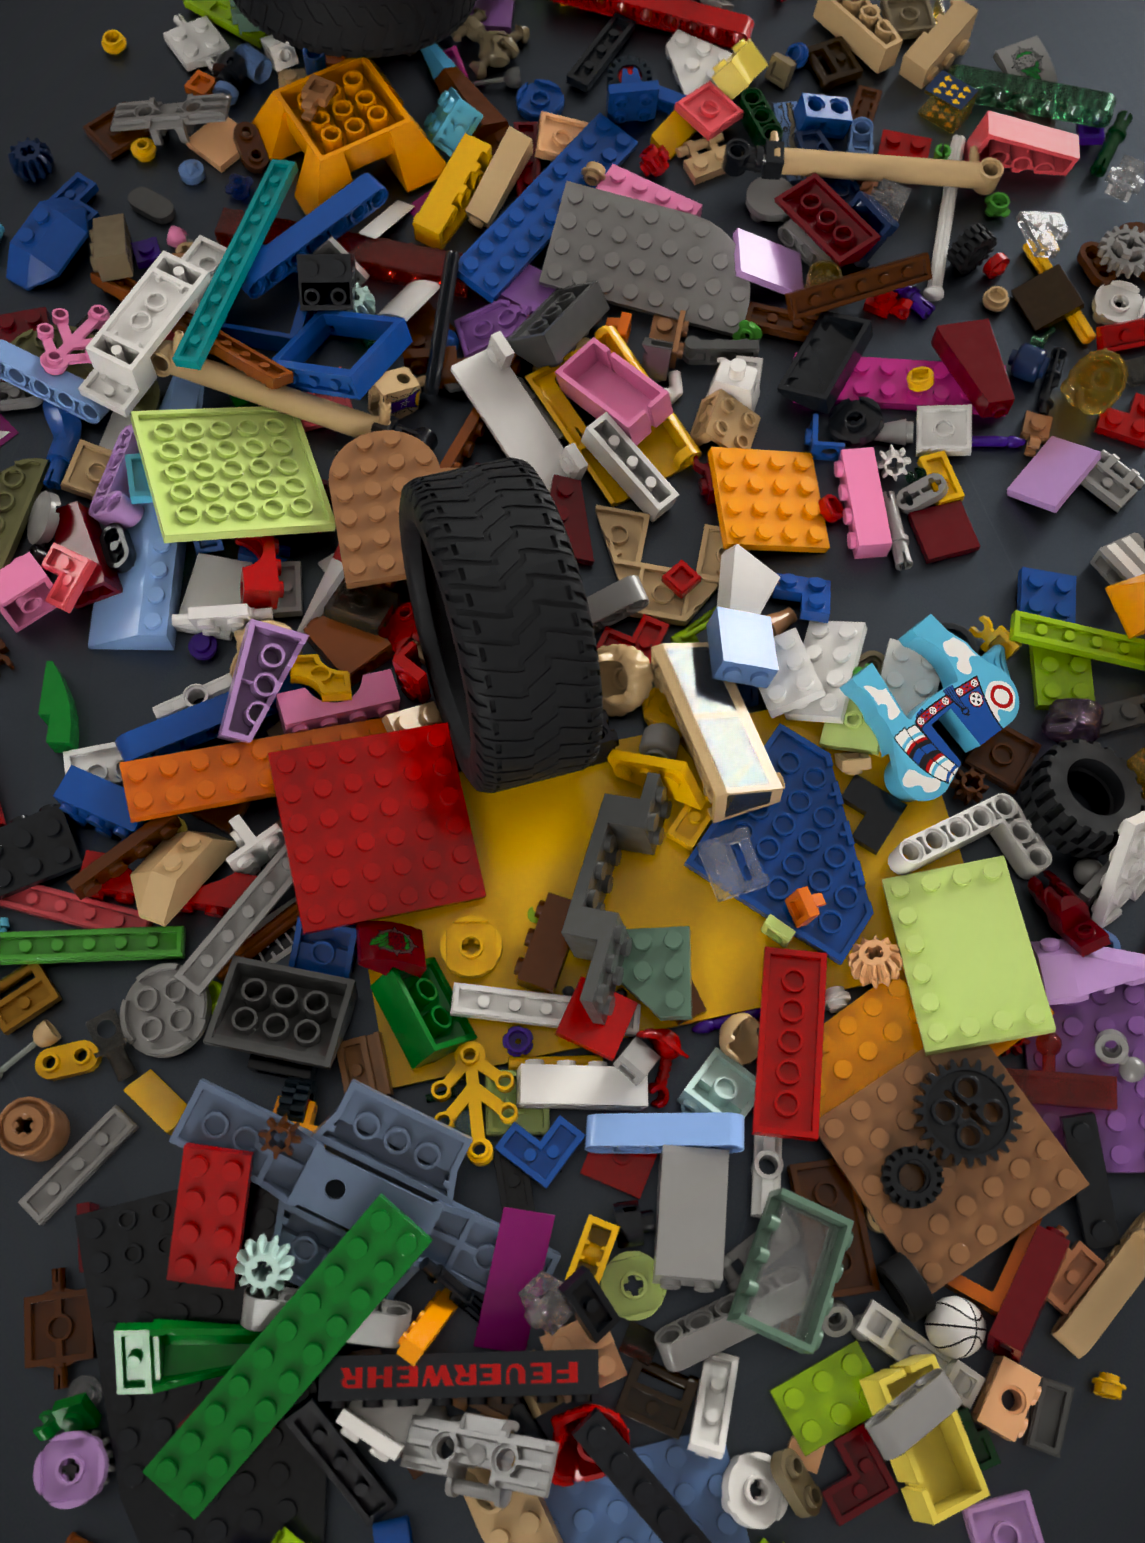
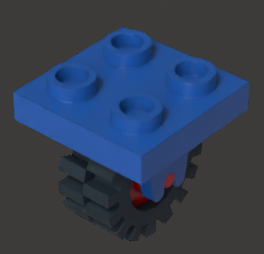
(631, 91)

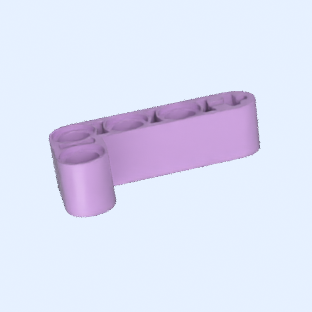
(112, 496)

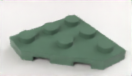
(661, 971)

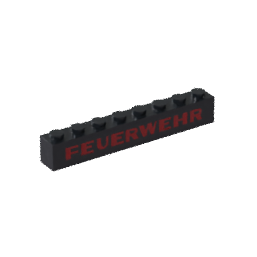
(460, 1376)

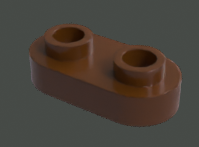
(250, 146)
(1095, 272)

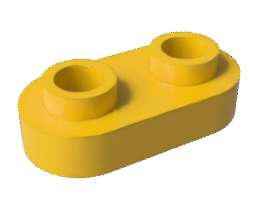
(67, 1060)

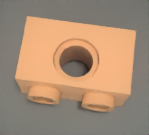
(988, 1408)

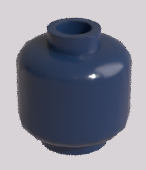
(1028, 362)

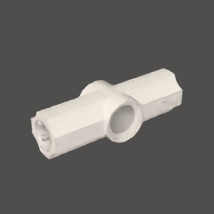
(191, 693)
(769, 1149)

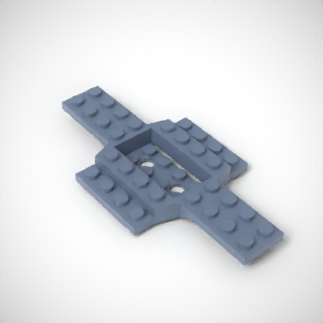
(375, 1133)

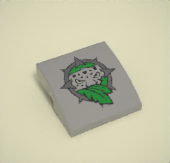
(1026, 59)

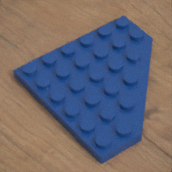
(802, 845)

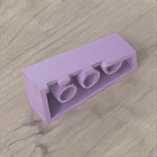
(259, 674)

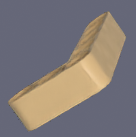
(1106, 1294)

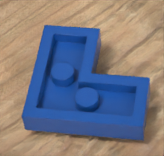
(80, 190)
(810, 592)
(542, 1158)

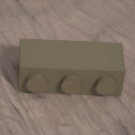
(111, 248)

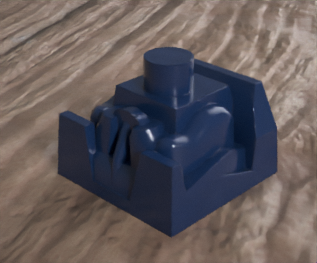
(877, 218)

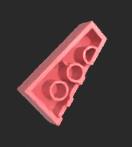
(1024, 145)

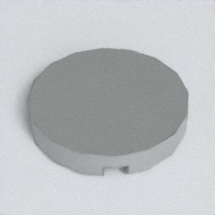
(43, 518)

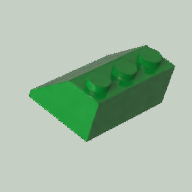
(421, 1013)

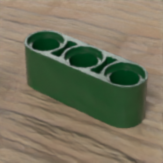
(758, 117)

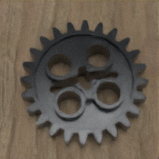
(986, 1091)

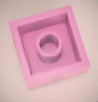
(24, 592)

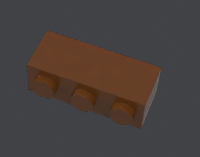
(546, 947)

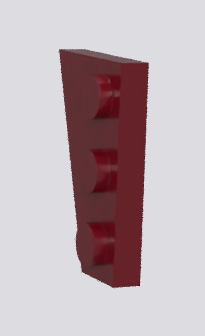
(570, 503)

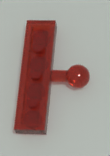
(1063, 1088)

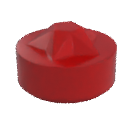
(996, 265)
(830, 508)

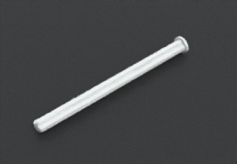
(934, 290)

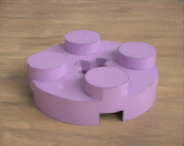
(88, 1482)

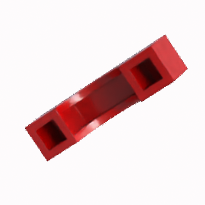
(260, 580)

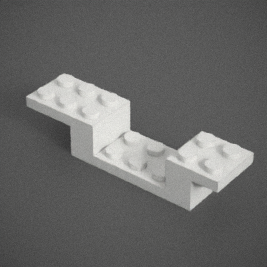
(142, 322)

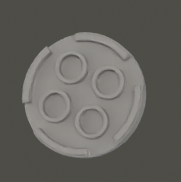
(163, 1014)

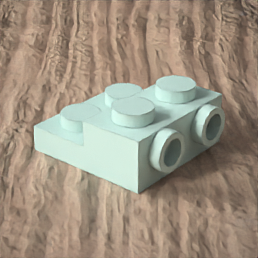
(719, 1087)

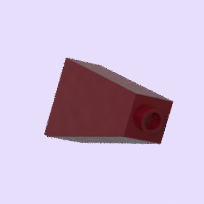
(976, 365)
(82, 535)
(1028, 1293)

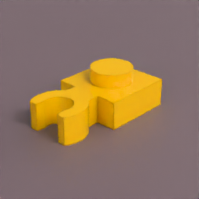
(994, 637)

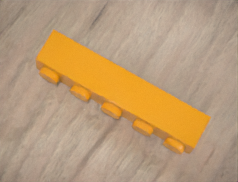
(426, 1327)

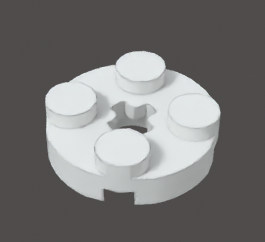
(1118, 291)
(736, 1494)

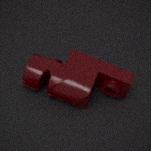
(1068, 914)

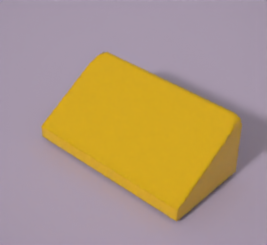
(672, 133)
(157, 1100)

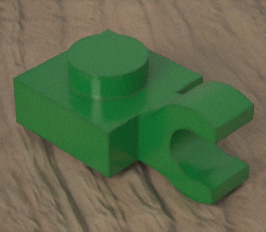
(70, 1414)

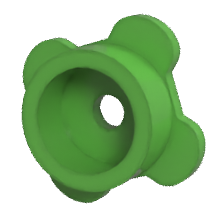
(997, 205)
(750, 328)

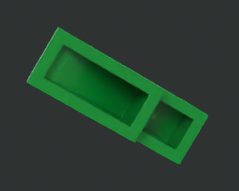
(58, 711)

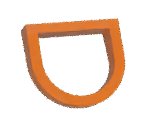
(992, 1300)

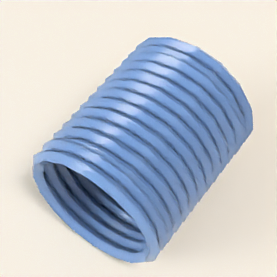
(257, 64)

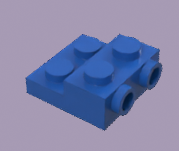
(325, 951)

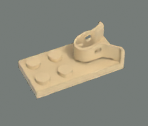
(522, 1521)

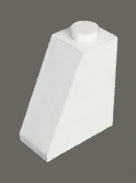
(744, 581)

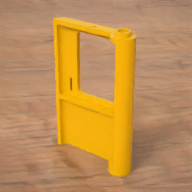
(666, 447)

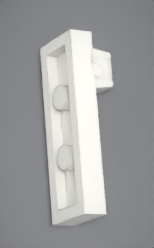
(713, 1406)

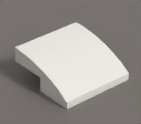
(410, 299)

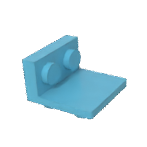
(451, 121)

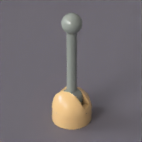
(43, 1036)

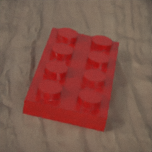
(210, 1215)

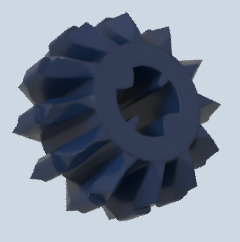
(31, 159)

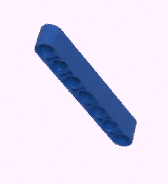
(329, 219)
(184, 728)

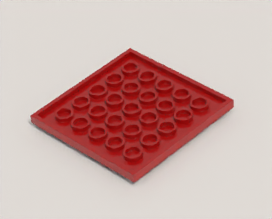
(375, 827)

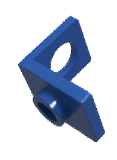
(816, 447)

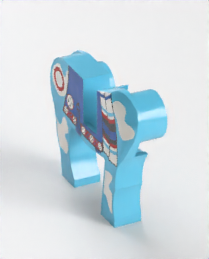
(972, 706)

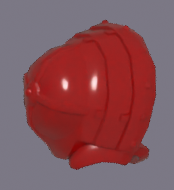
(572, 1460)

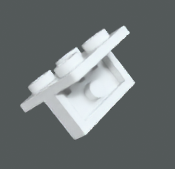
(253, 850)

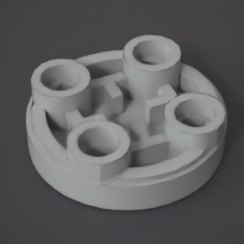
(761, 198)

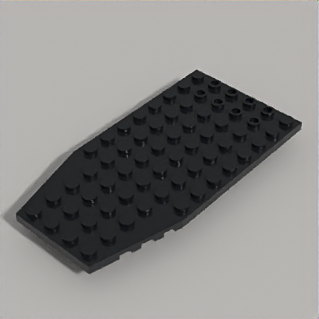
(126, 1282)

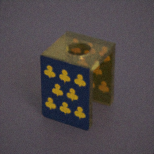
(949, 102)

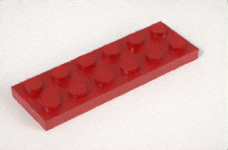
(790, 1044)

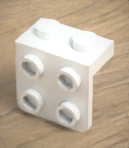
(380, 1427)

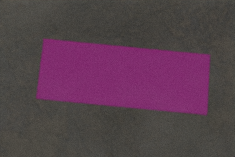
(516, 1260)

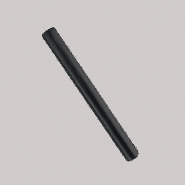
(441, 323)

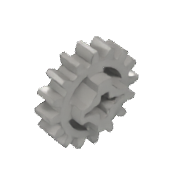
(1123, 251)

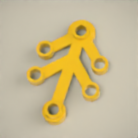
(474, 1095)

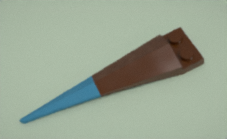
(447, 75)

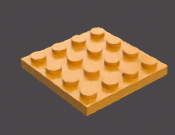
(768, 500)

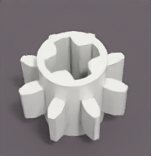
(899, 465)

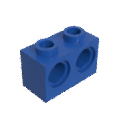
(824, 112)

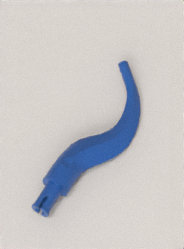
(66, 435)

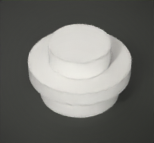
(836, 999)

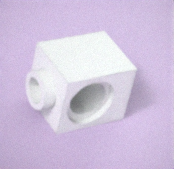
(280, 54)

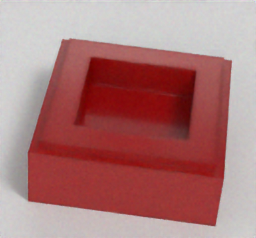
(681, 579)

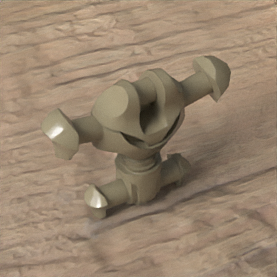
(495, 46)

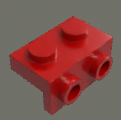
(409, 673)

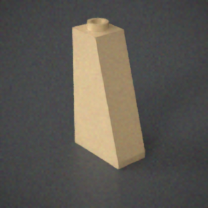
(499, 178)

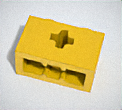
(594, 1247)

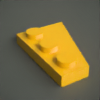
(674, 775)

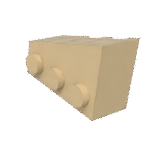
(941, 45)

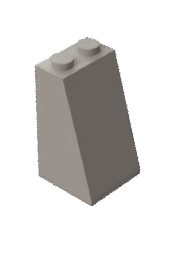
(690, 1218)

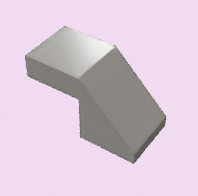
(636, 1060)

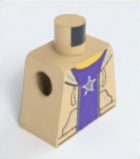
(399, 389)

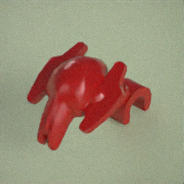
(668, 1047)

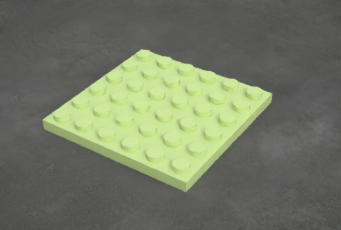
(230, 473)

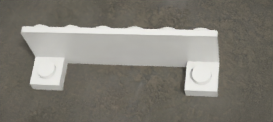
(512, 413)

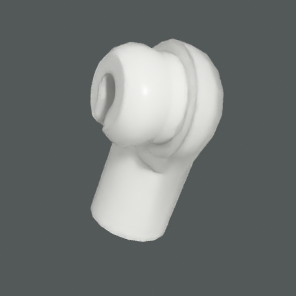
(675, 385)

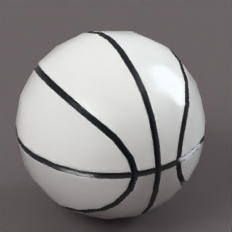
(955, 1327)

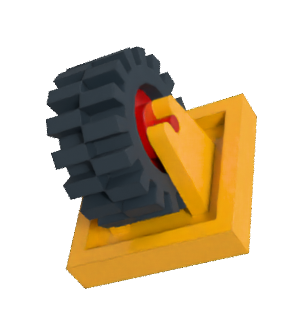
(298, 1102)

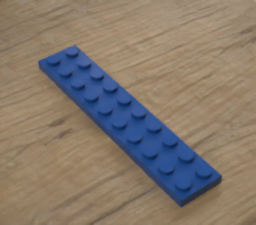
(529, 221)

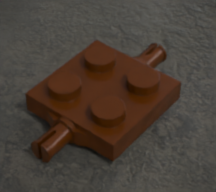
(58, 1329)

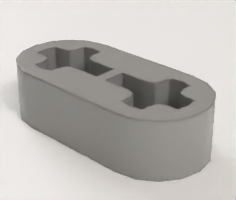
(921, 493)

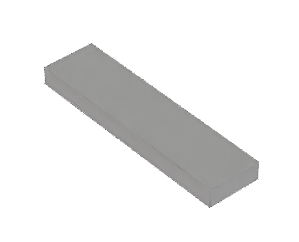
(78, 1165)

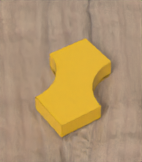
(328, 682)

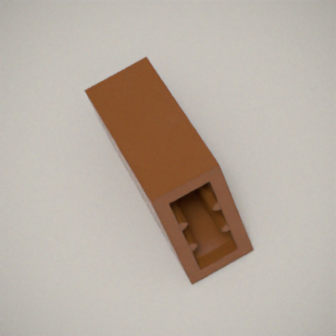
(347, 647)

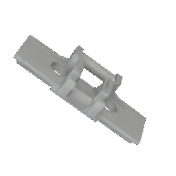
(176, 116)
(486, 1445)

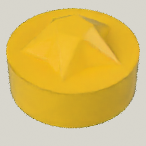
(920, 379)

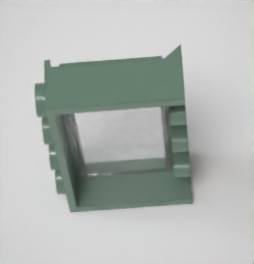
(792, 1271)

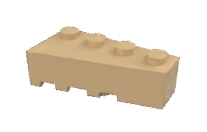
(862, 29)

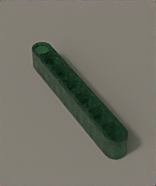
(1038, 96)

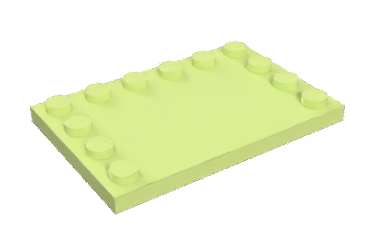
(967, 956)

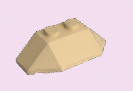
(176, 873)

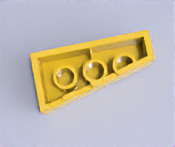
(451, 194)

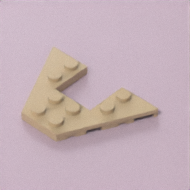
(625, 540)

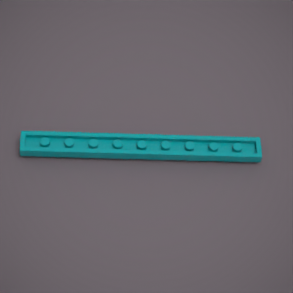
(235, 265)

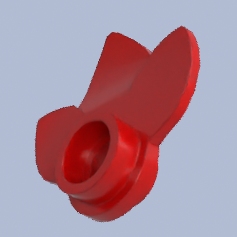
(400, 628)

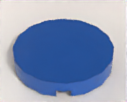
(539, 97)

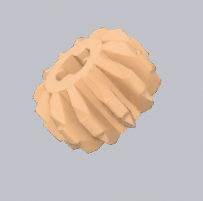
(875, 961)

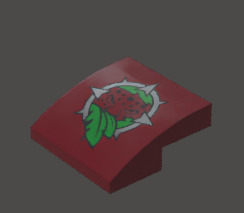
(390, 945)

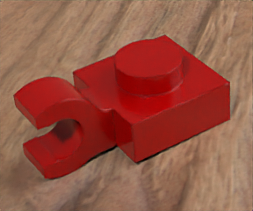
(887, 304)

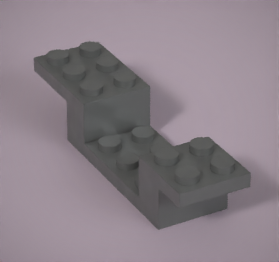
(588, 927)

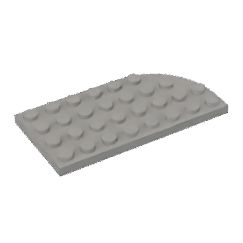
(646, 258)

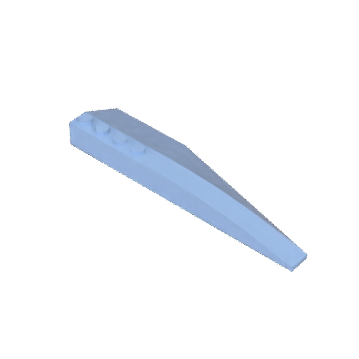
(152, 588)

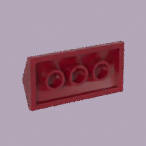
(828, 220)

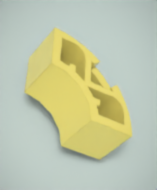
(739, 68)

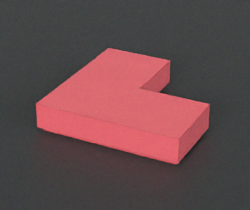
(72, 573)

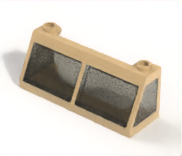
(716, 731)

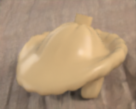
(624, 678)

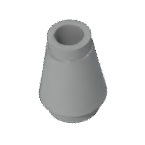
(897, 432)

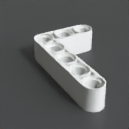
(995, 816)

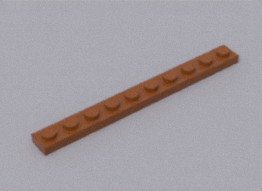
(224, 347)

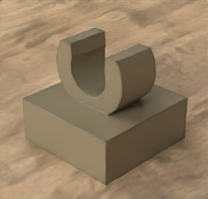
(780, 70)

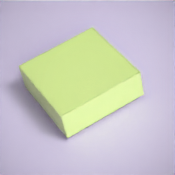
(777, 931)

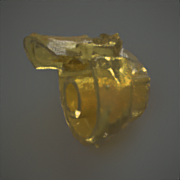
(1096, 381)

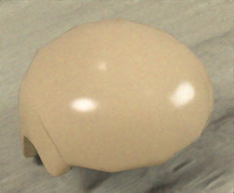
(739, 1038)

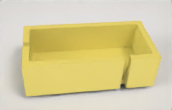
(941, 1466)

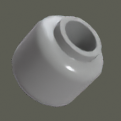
(660, 741)

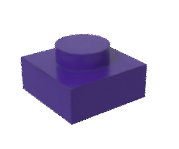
(1090, 135)
(146, 252)

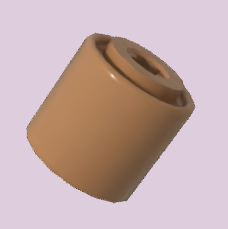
(48, 1133)

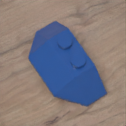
(46, 242)

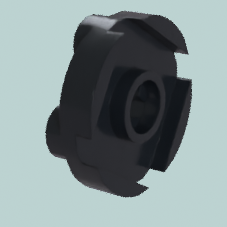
(856, 435)

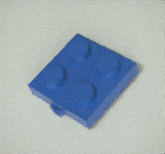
(1047, 594)

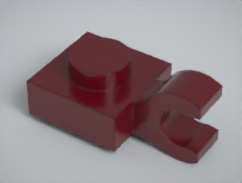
(705, 483)

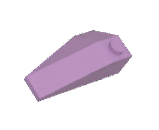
(1072, 978)

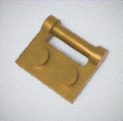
(27, 1000)

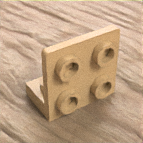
(724, 422)

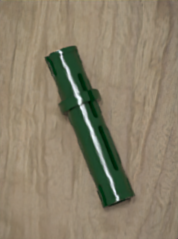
(1114, 136)

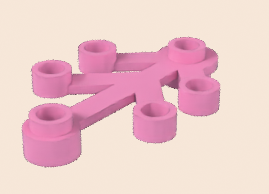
(57, 360)

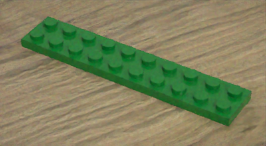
(287, 1356)

